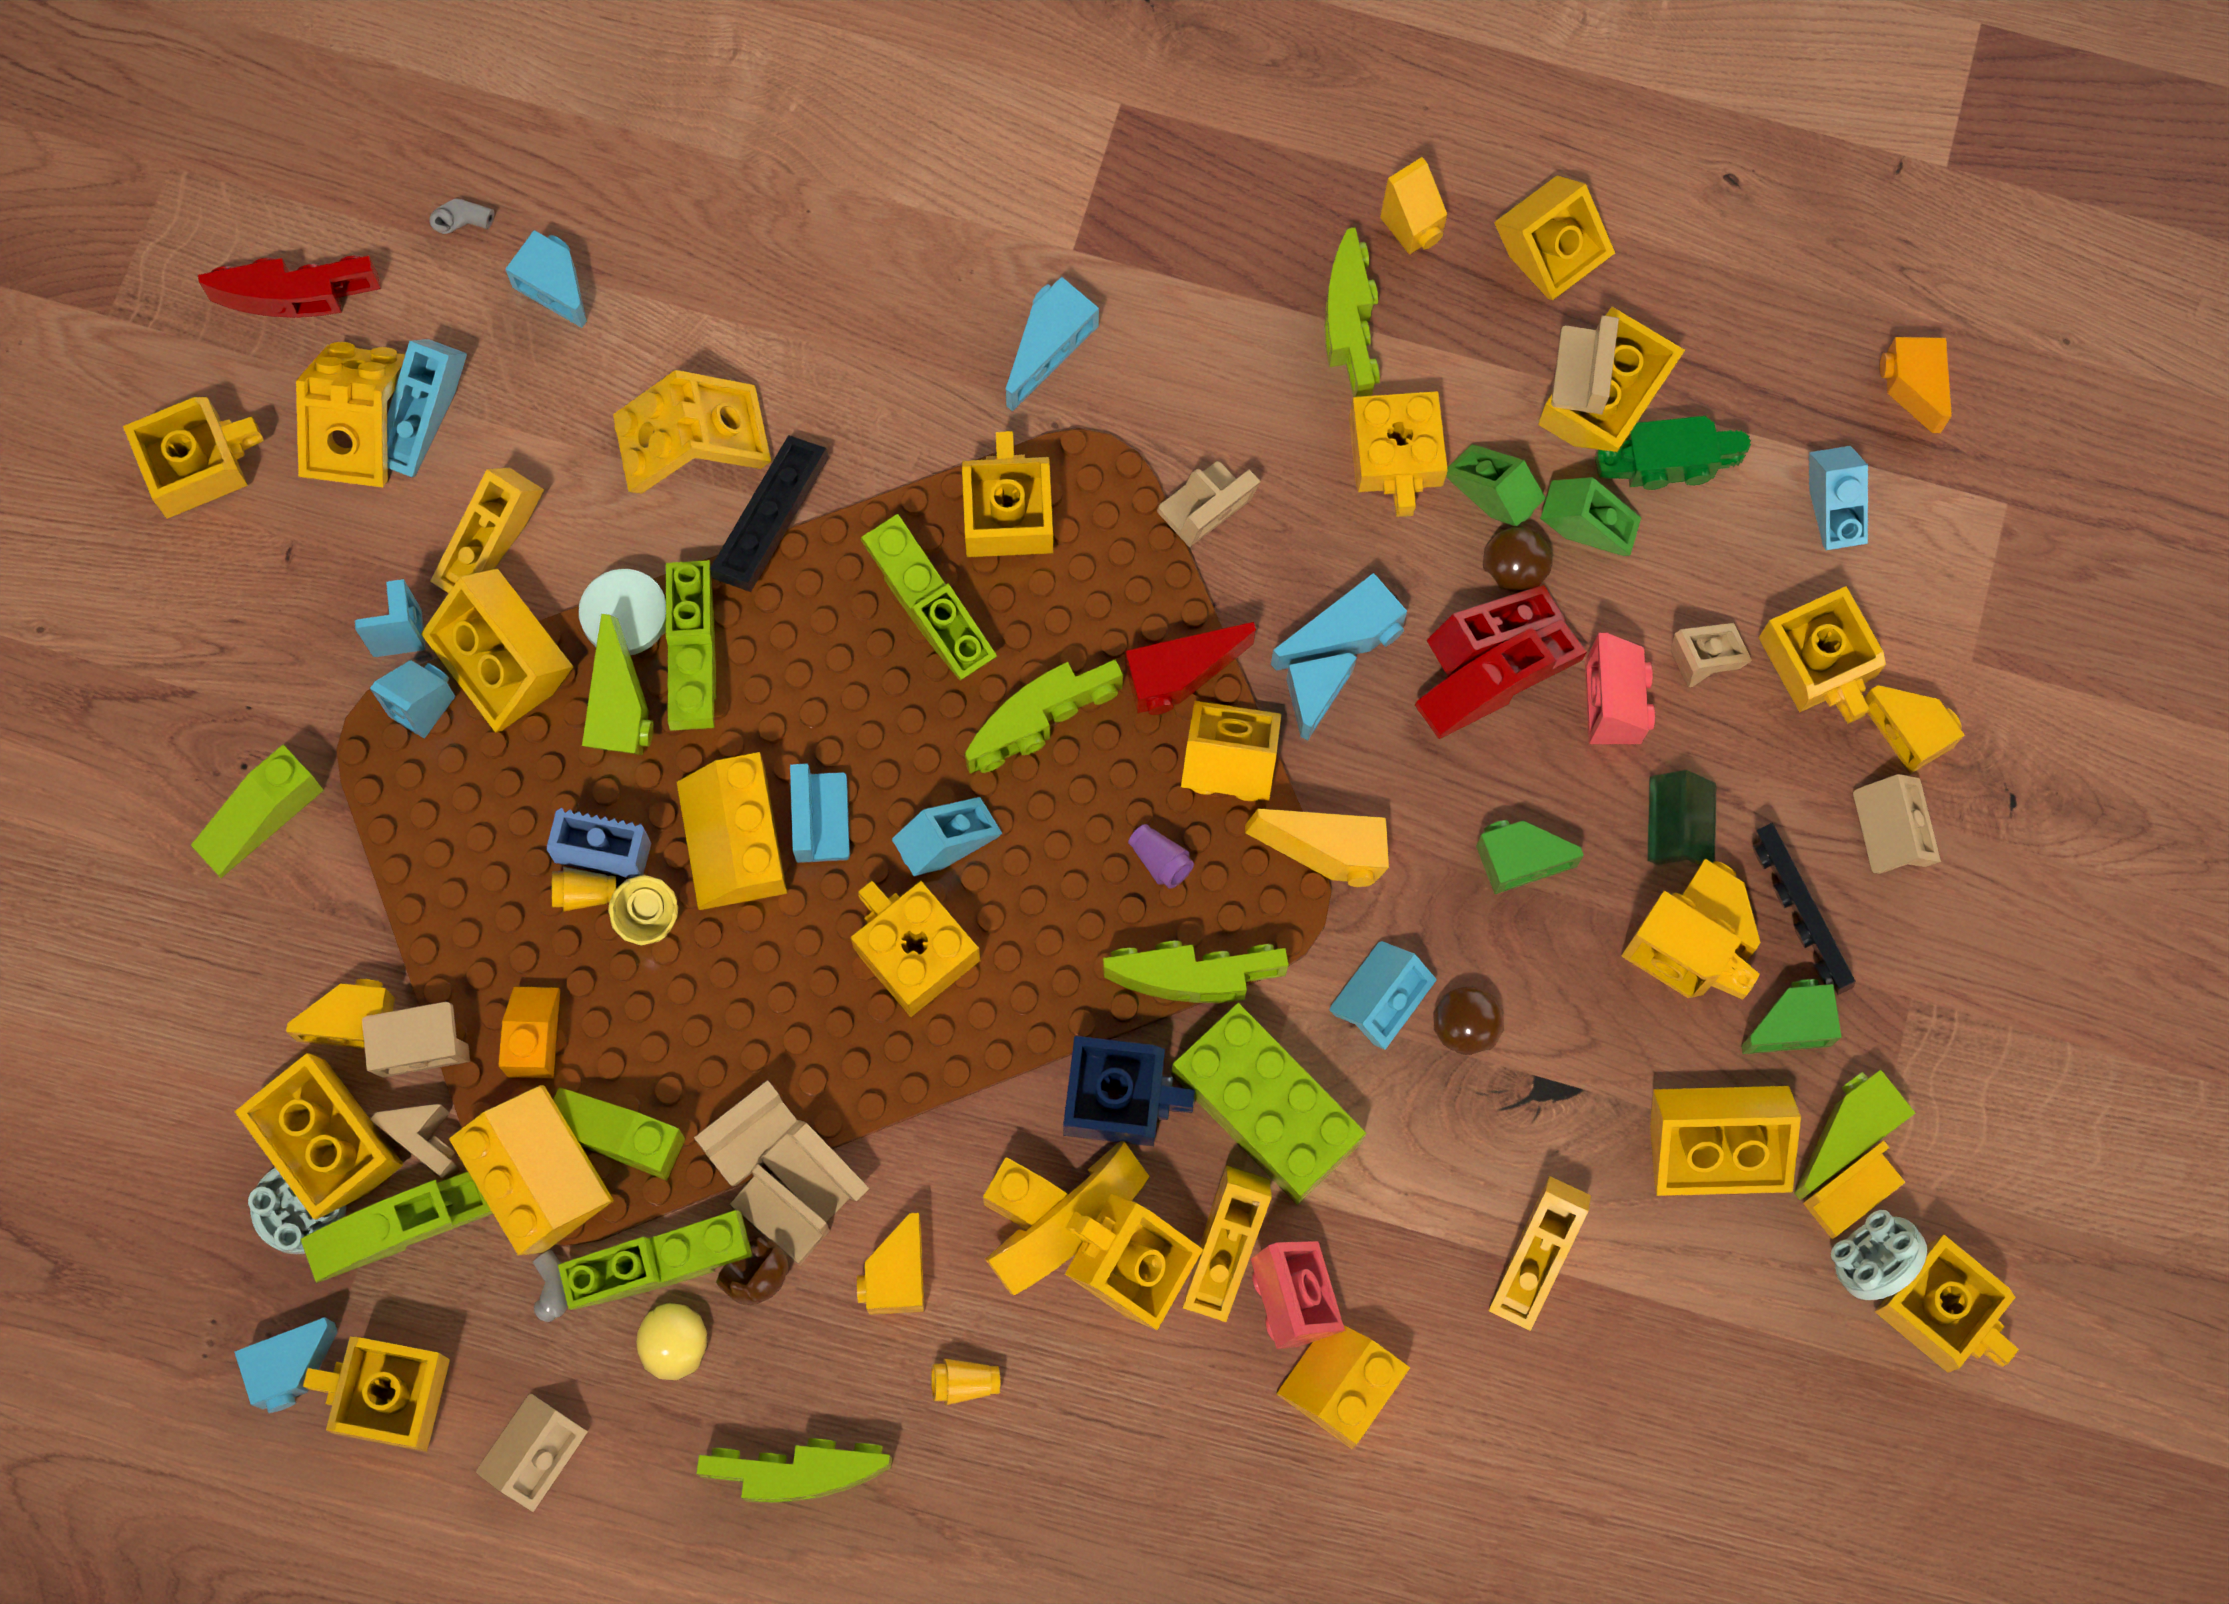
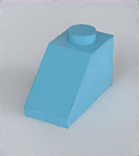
(548, 276)
(414, 696)
(945, 835)
(278, 1366)

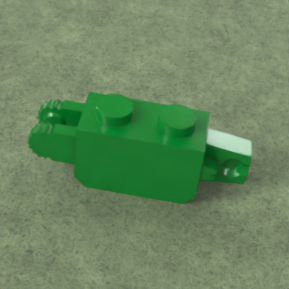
(1673, 453)

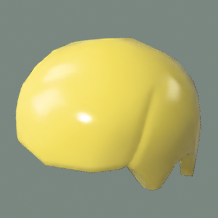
(643, 910)
(671, 1341)

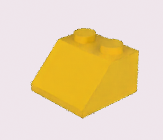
(1555, 235)
(1231, 751)
(1343, 1383)

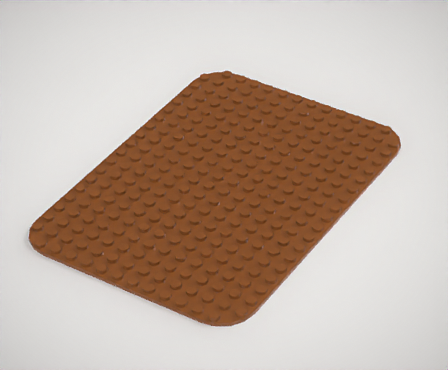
(841, 680)

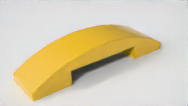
(1048, 1244)

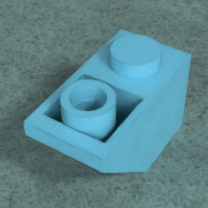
(1839, 496)

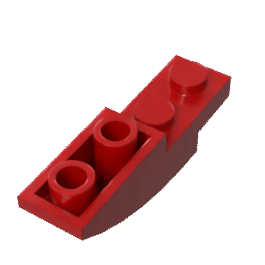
(274, 291)
(1498, 675)

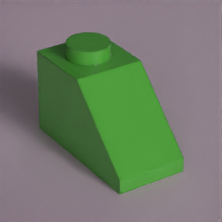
(1496, 484)
(1590, 515)
(1523, 854)
(1798, 1020)

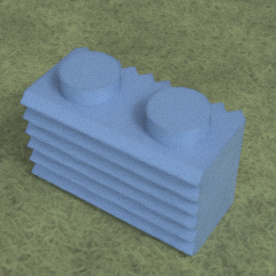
(598, 844)

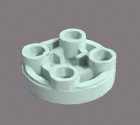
(631, 599)
(281, 1216)
(1880, 1256)

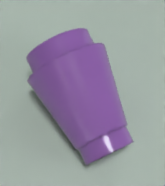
(1162, 857)

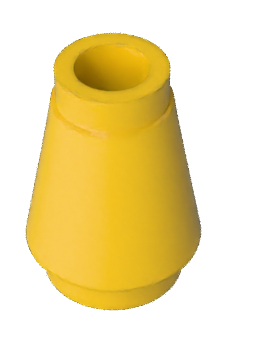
(581, 889)
(963, 1381)

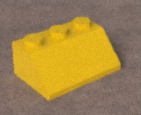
(1638, 372)
(495, 648)
(731, 832)
(318, 1137)
(1724, 1140)
(531, 1171)

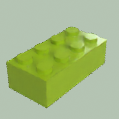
(1268, 1103)

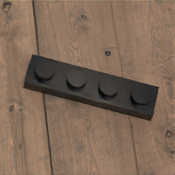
(769, 513)
(1794, 893)

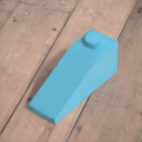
(1055, 328)
(420, 402)
(1350, 625)

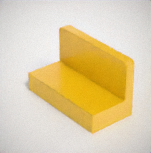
(1854, 1191)

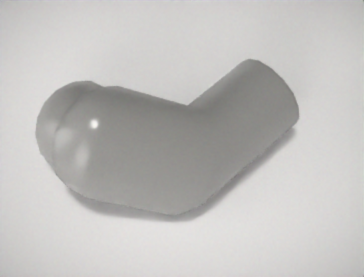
(458, 214)
(552, 1299)

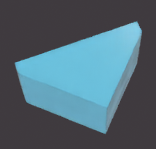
(1315, 687)

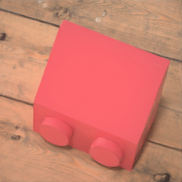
(1617, 692)
(1296, 1293)

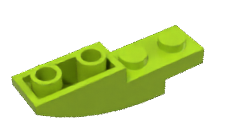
(1348, 314)
(927, 598)
(690, 645)
(1023, 719)
(1176, 976)
(393, 1225)
(655, 1261)
(815, 1472)

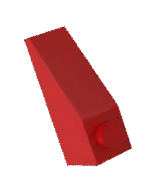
(1485, 626)
(1175, 669)

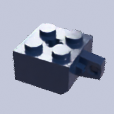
(1139, 1073)

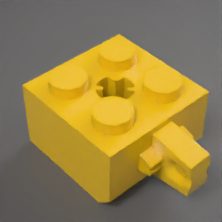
(190, 454)
(1384, 466)
(1002, 480)
(1819, 676)
(908, 920)
(1689, 950)
(1131, 1260)
(1973, 1314)
(356, 1389)

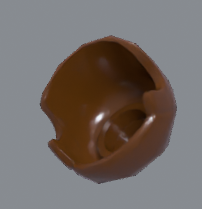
(1518, 559)
(1468, 1020)
(757, 1276)

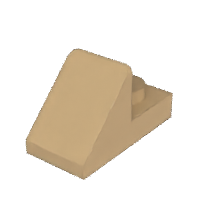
(1708, 650)
(412, 1129)

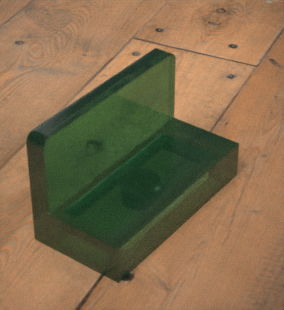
(1681, 818)

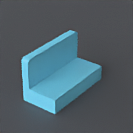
(400, 629)
(819, 815)
(1384, 993)

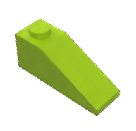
(616, 702)
(256, 810)
(1855, 1124)
(621, 1133)

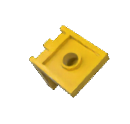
(346, 393)
(687, 426)

